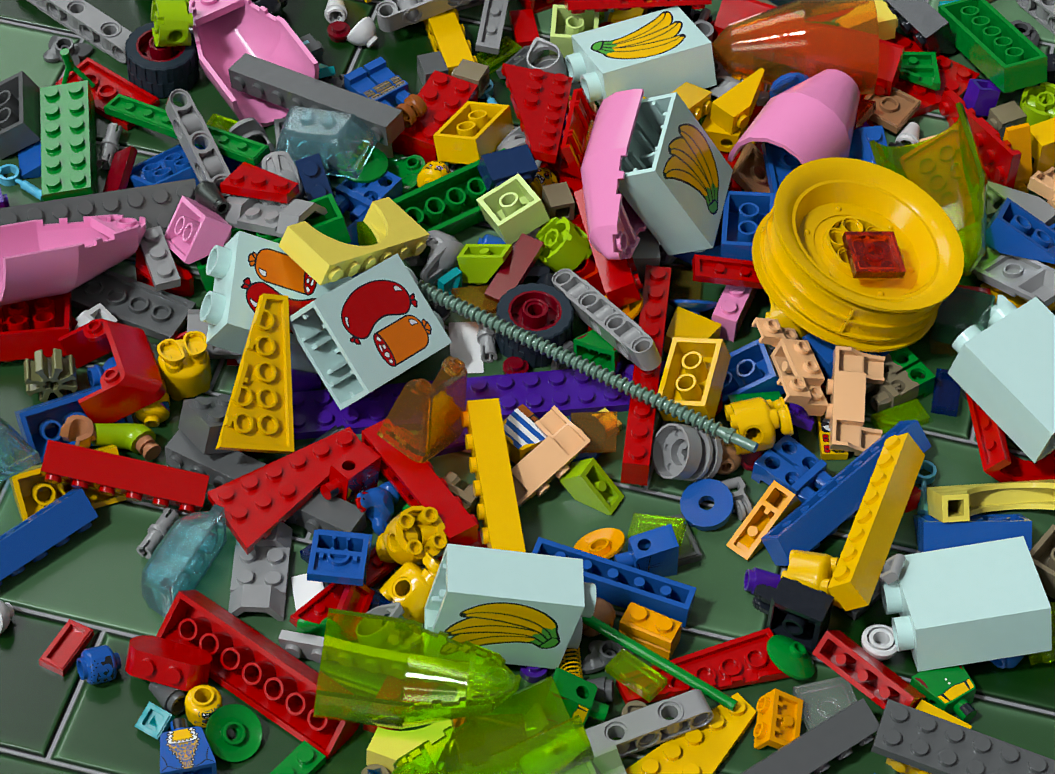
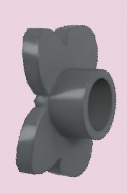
(77, 51)
(600, 655)

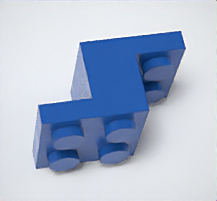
(339, 557)

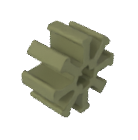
(50, 375)

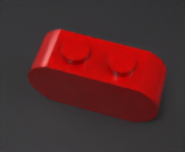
(167, 662)

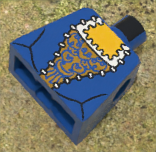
(185, 750)

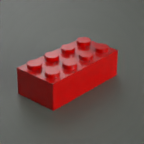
(443, 98)

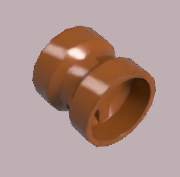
(413, 108)

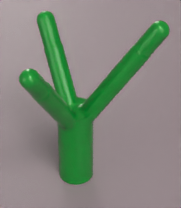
(70, 66)

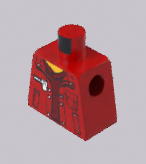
(352, 474)

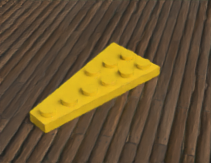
(261, 399)
(700, 749)

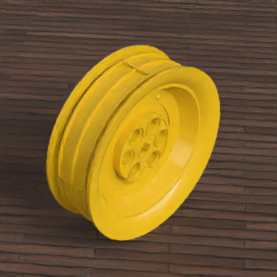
(806, 266)

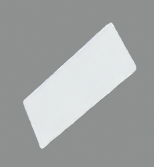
(465, 345)

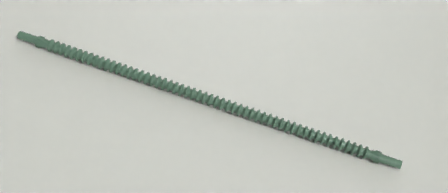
(727, 434)

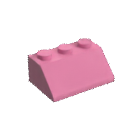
(195, 231)

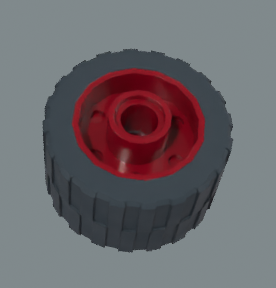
(160, 68)
(538, 310)

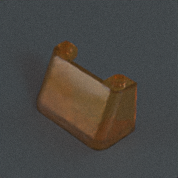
(428, 415)

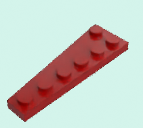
(580, 6)
(722, 666)

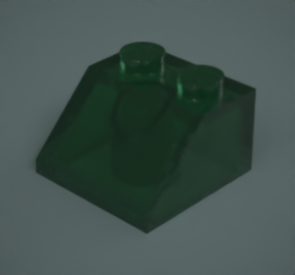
(959, 312)

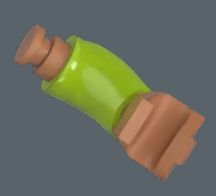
(125, 436)

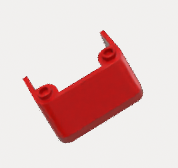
(129, 384)

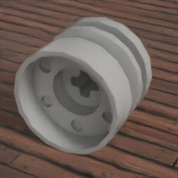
(686, 453)

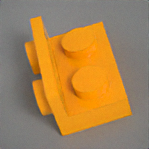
(777, 719)

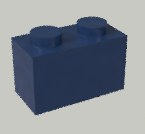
(504, 164)
(314, 177)

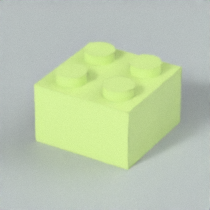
(567, 24)
(513, 209)

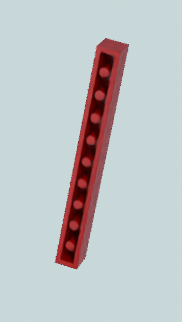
(642, 416)

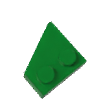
(921, 69)

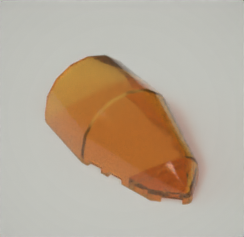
(805, 40)

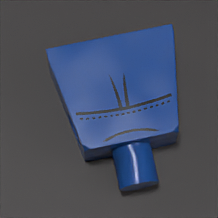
(652, 552)

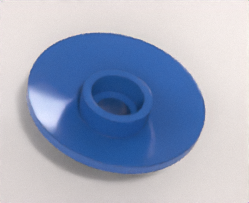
(694, 306)

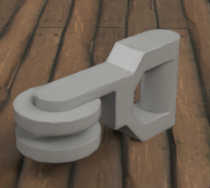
(741, 501)
(891, 570)

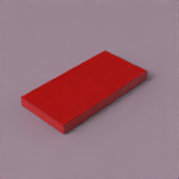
(109, 86)

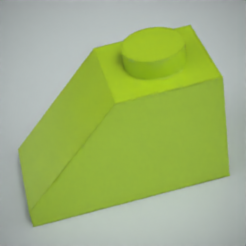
(481, 261)
(592, 486)

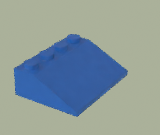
(169, 167)

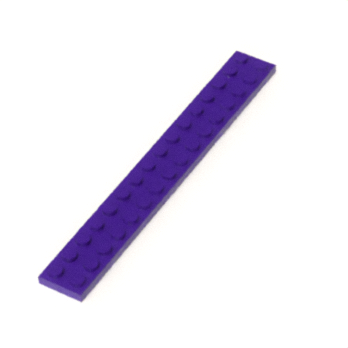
(539, 391)

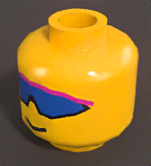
(155, 413)

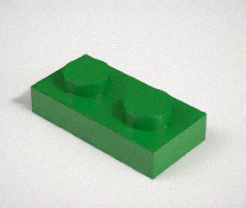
(302, 760)

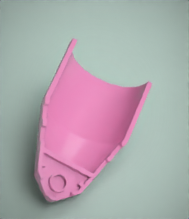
(235, 27)
(809, 118)
(610, 218)
(61, 256)

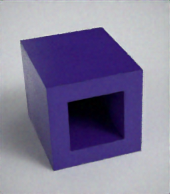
(981, 96)

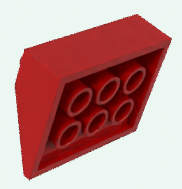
(34, 327)

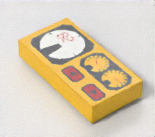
(824, 440)

